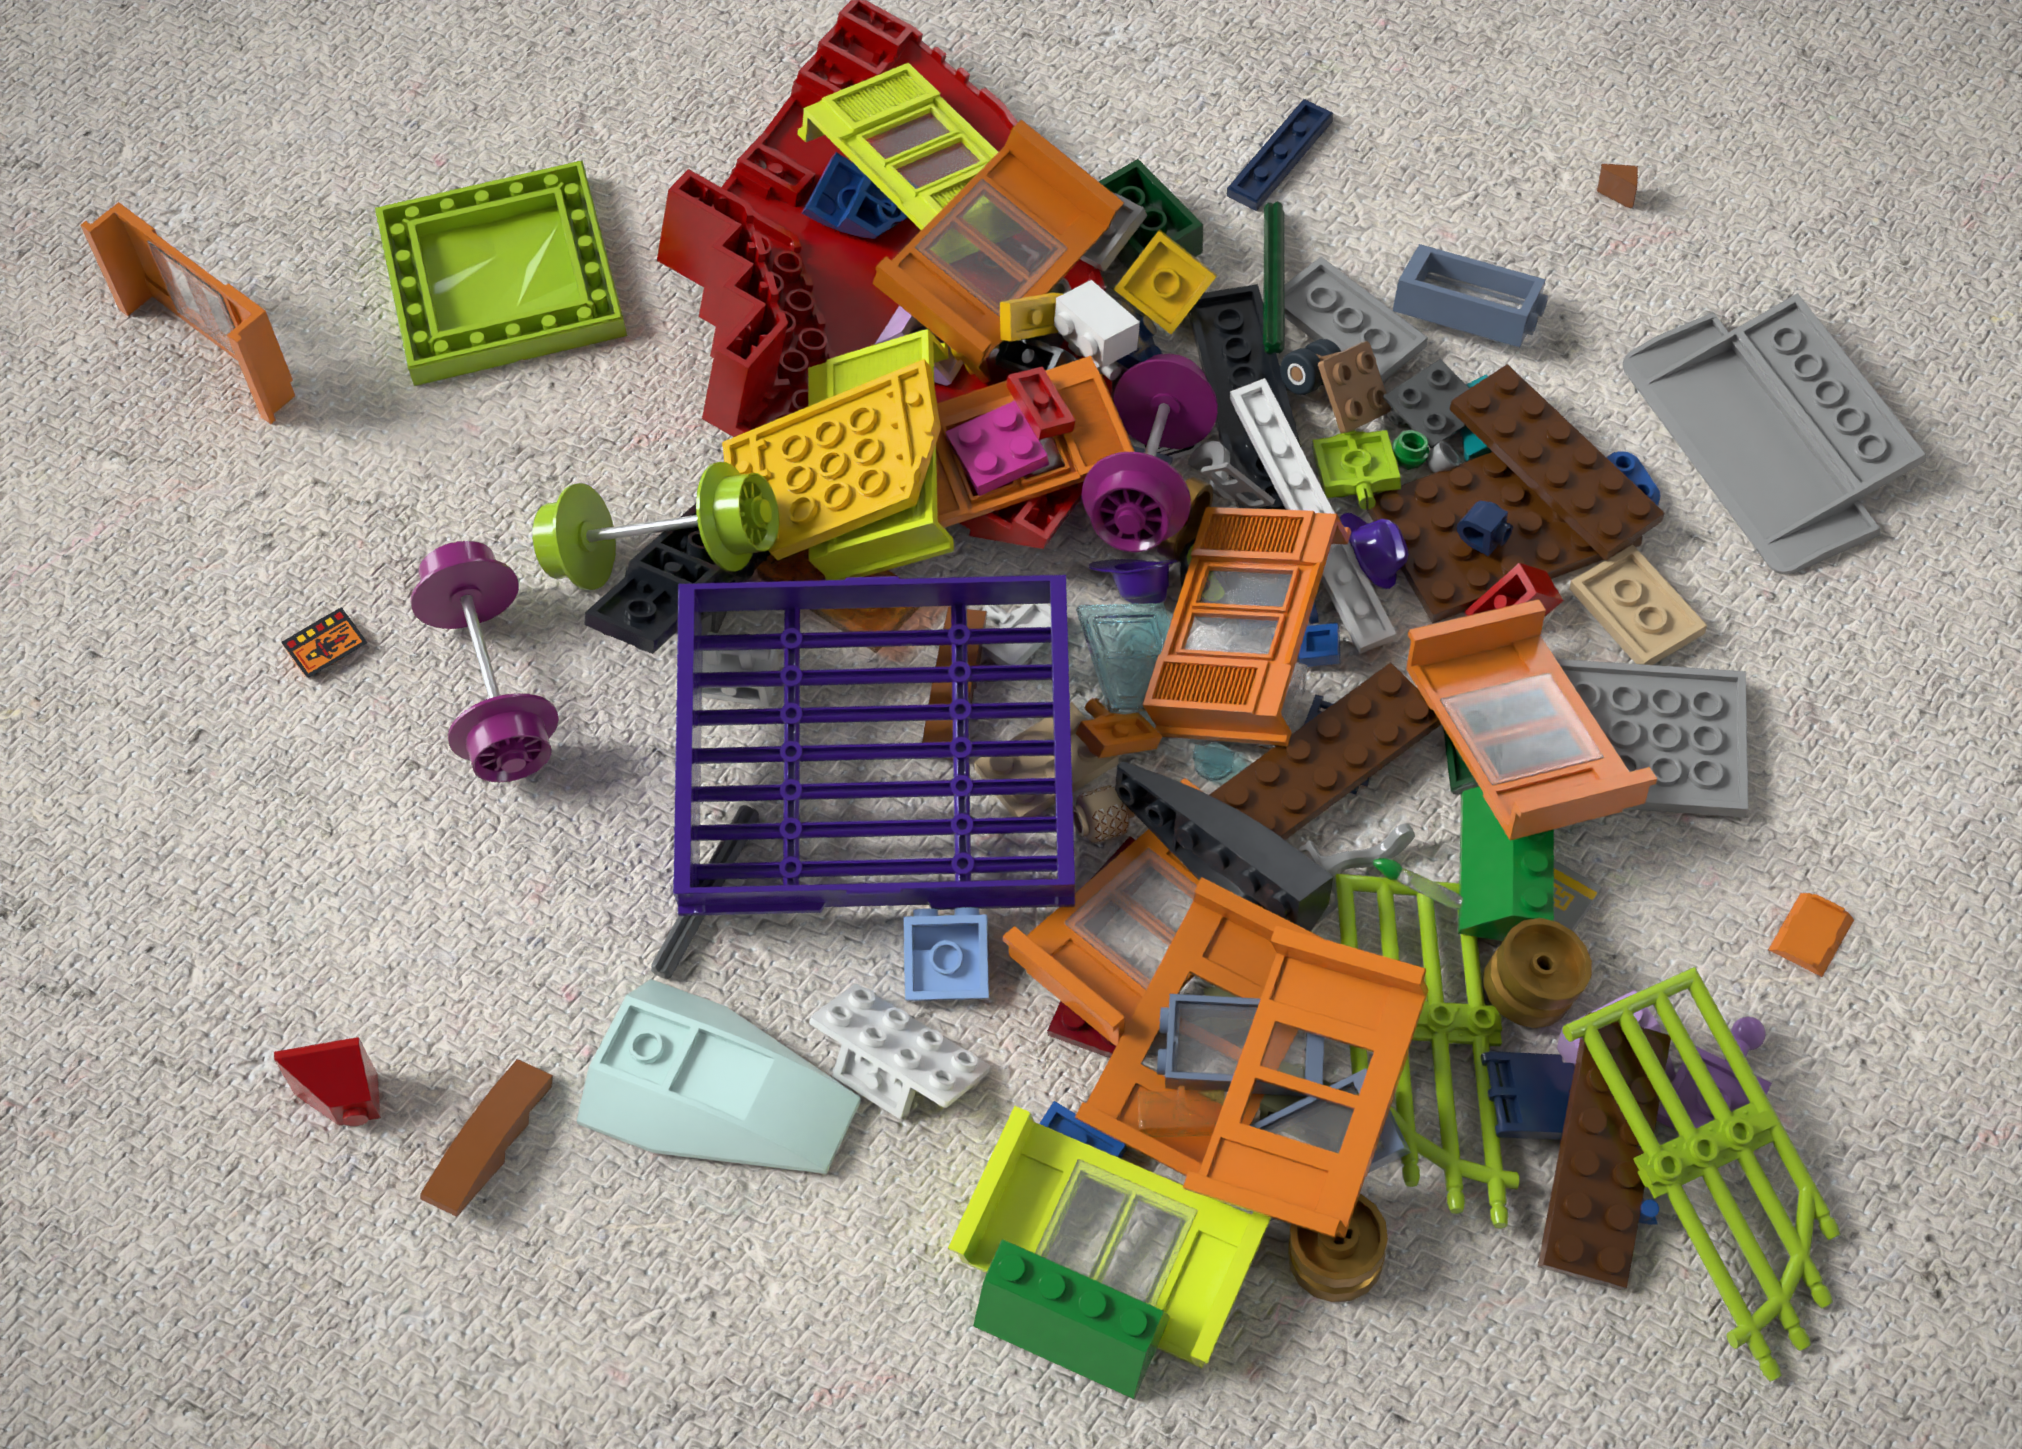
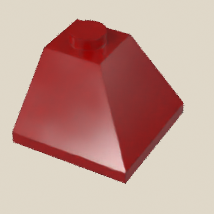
(334, 1080)

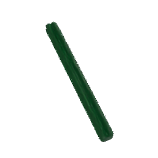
(1274, 279)

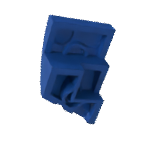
(851, 201)

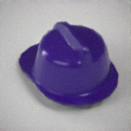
(1377, 548)
(1138, 579)

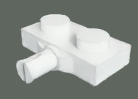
(1026, 616)

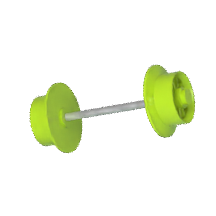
(733, 517)

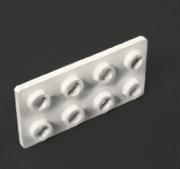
(894, 1055)

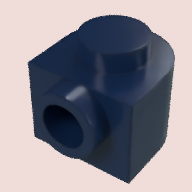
(1485, 527)

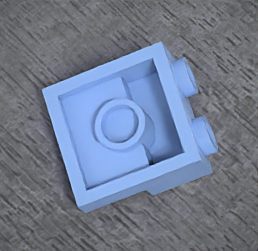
(946, 955)

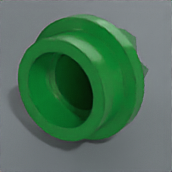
(1410, 449)

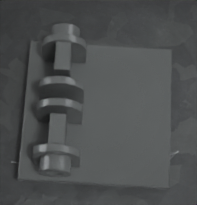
(1426, 402)

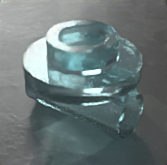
(1213, 761)

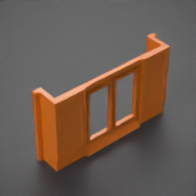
(1095, 436)
(1227, 946)
(1336, 996)

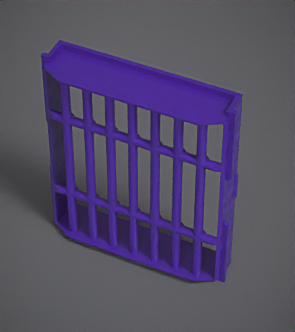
(870, 593)

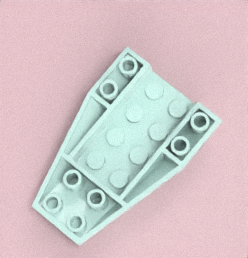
(710, 1087)

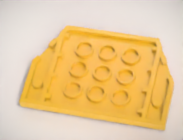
(845, 457)

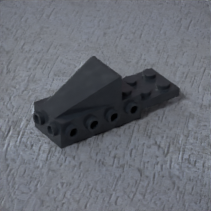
(645, 602)

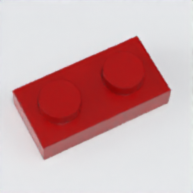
(1040, 403)

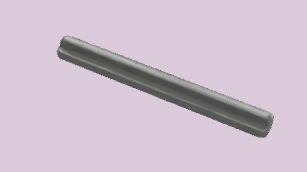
(687, 926)

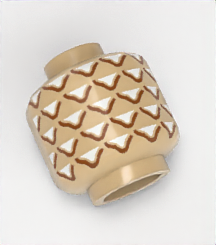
(1101, 814)

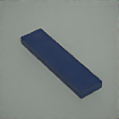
(1280, 154)

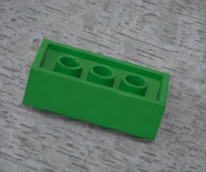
(1500, 876)
(1069, 1319)

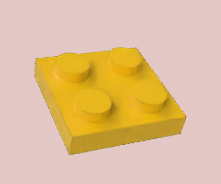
(1165, 282)

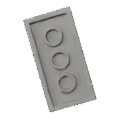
(1336, 308)

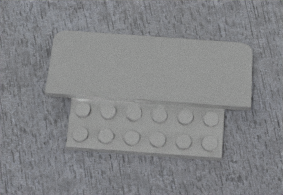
(1777, 428)

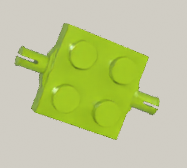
(1356, 465)

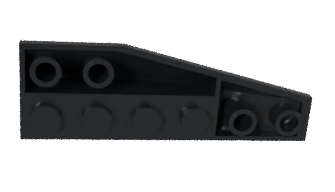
(1227, 846)

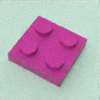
(997, 448)

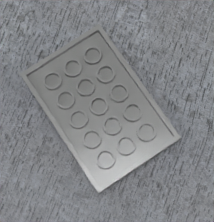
(1677, 723)

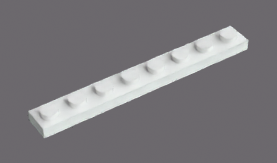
(1300, 490)

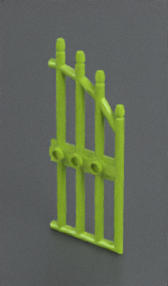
(1440, 1025)
(1711, 1146)

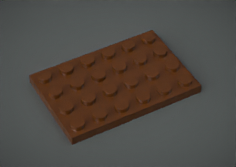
(1443, 567)

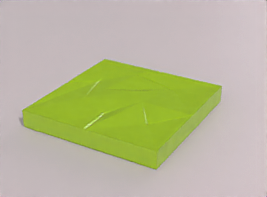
(499, 273)

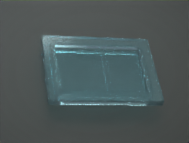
(1124, 649)

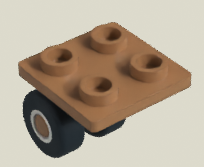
(1348, 376)

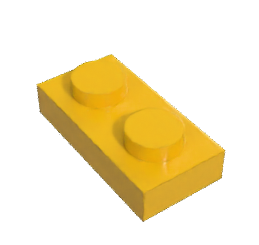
(1028, 317)

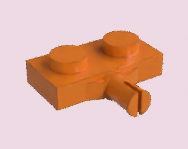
(1116, 733)

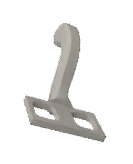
(1219, 456)
(1336, 864)

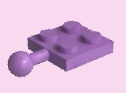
(1749, 1035)

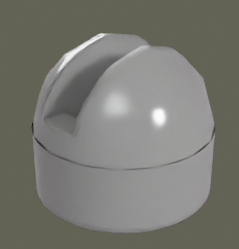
(1442, 458)

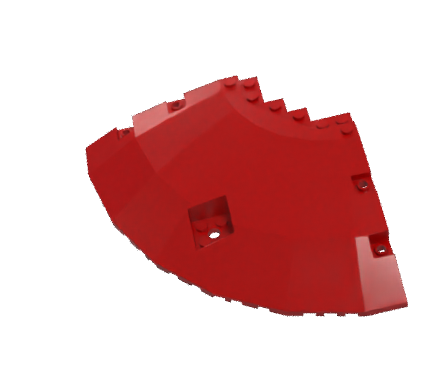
(803, 292)

